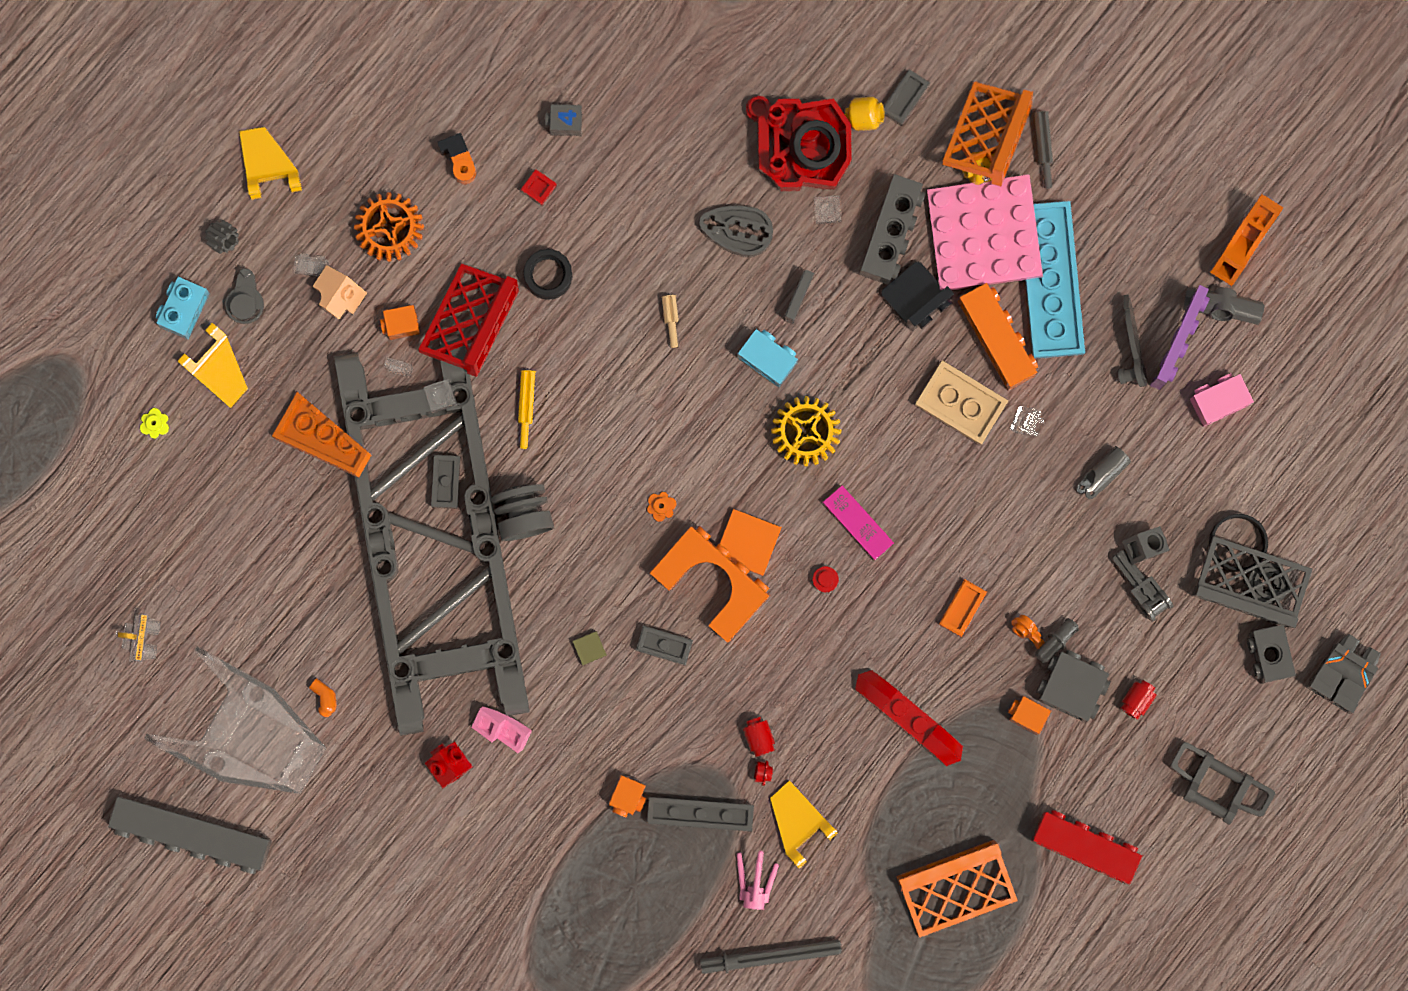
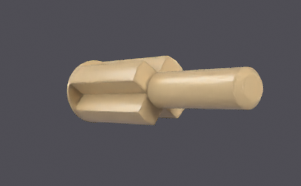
(671, 317)

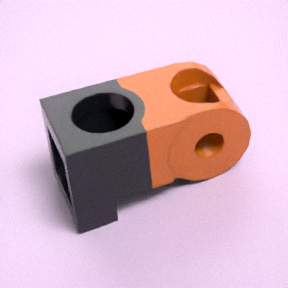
(463, 167)

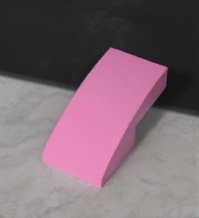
(497, 725)

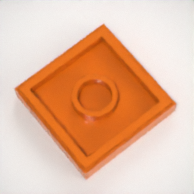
(750, 541)

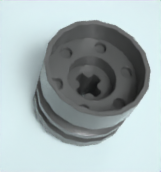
(522, 512)

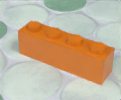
(997, 336)

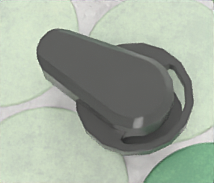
(245, 298)

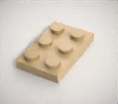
(961, 403)

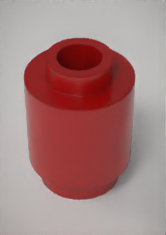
(1138, 699)
(759, 736)

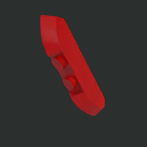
(909, 717)

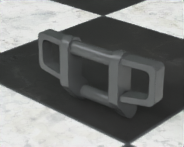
(1244, 782)

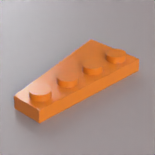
(318, 436)

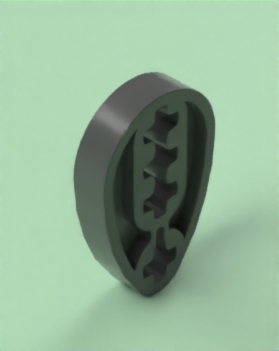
(738, 244)

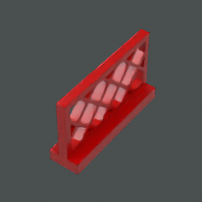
(487, 331)

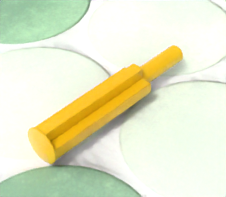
(526, 405)

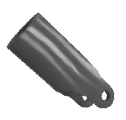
(1103, 472)

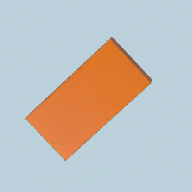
(962, 608)

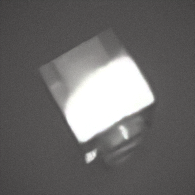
(309, 265)

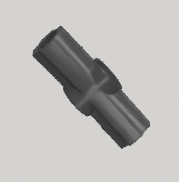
(1226, 305)

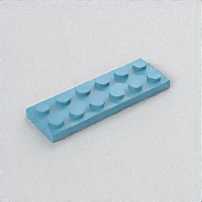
(1055, 297)

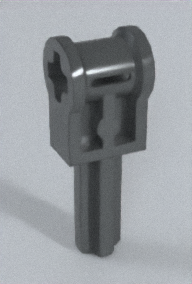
(1145, 591)

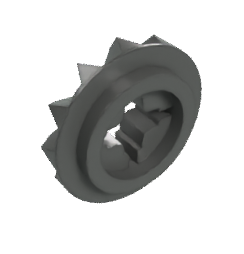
(1279, 583)

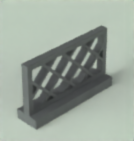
(1245, 604)

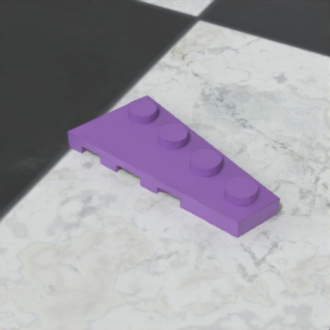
(1178, 346)

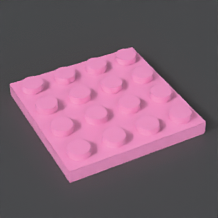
(985, 233)

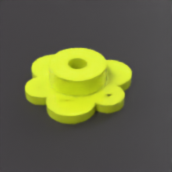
(161, 423)

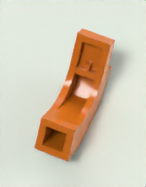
(1246, 239)

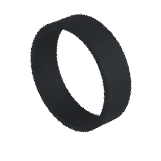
(1258, 525)

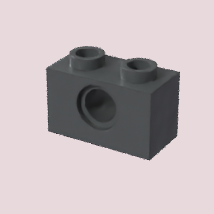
(1277, 640)

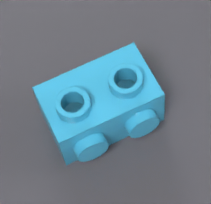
(182, 307)
(767, 357)

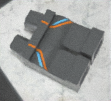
(1352, 669)

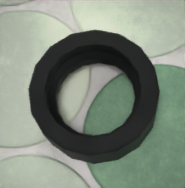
(834, 145)
(539, 256)

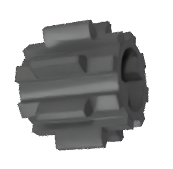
(221, 236)

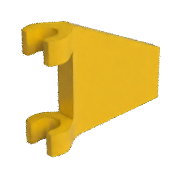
(266, 161)
(218, 369)
(797, 821)

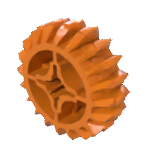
(378, 231)

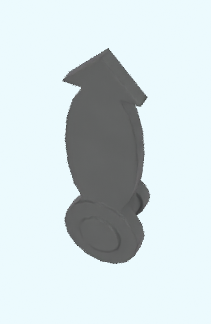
(1138, 372)

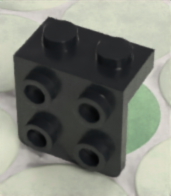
(917, 296)

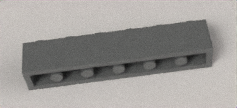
(190, 834)

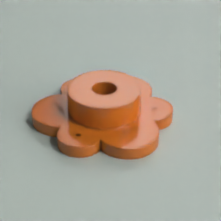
(660, 513)

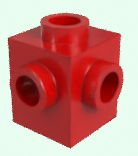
(448, 764)

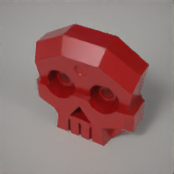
(781, 122)

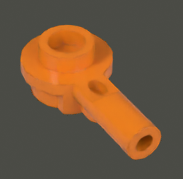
(1025, 627)

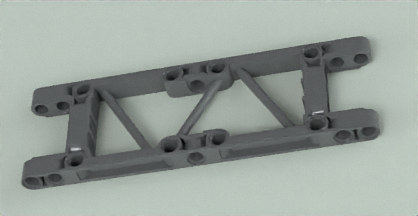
(381, 546)

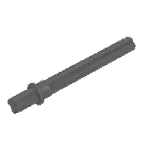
(770, 956)

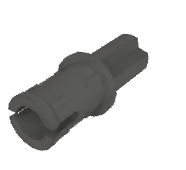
(1057, 640)

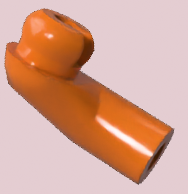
(327, 698)

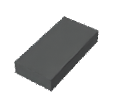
(905, 97)
(798, 296)

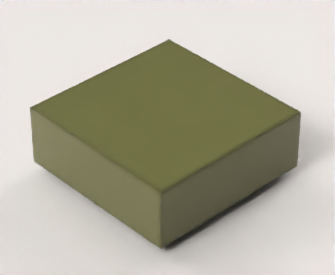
(589, 648)

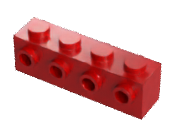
(1087, 848)

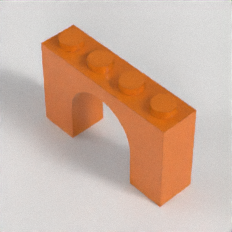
(746, 593)

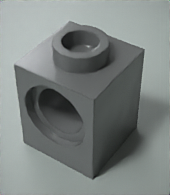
(1146, 545)

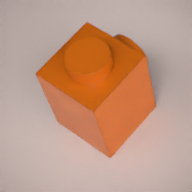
(627, 797)

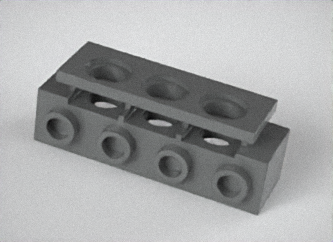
(900, 191)

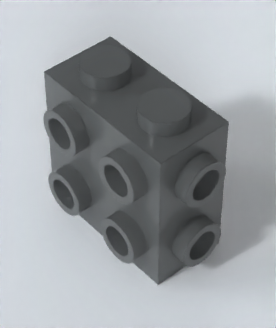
(1074, 686)

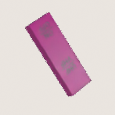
(858, 523)

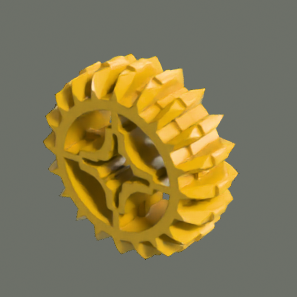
(797, 424)

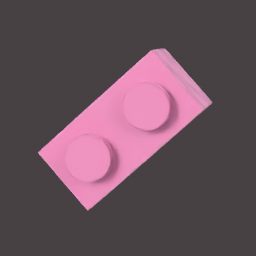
(1221, 400)

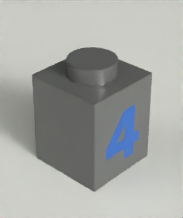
(564, 120)

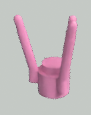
(754, 896)

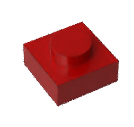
(538, 187)

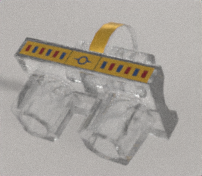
(142, 626)

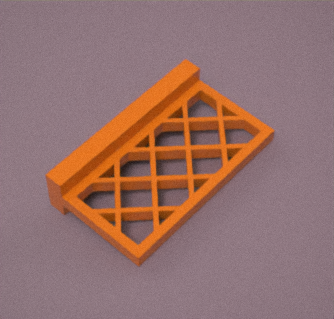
(1007, 142)
(950, 866)

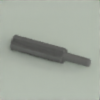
(1044, 145)

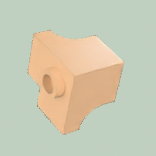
(338, 292)

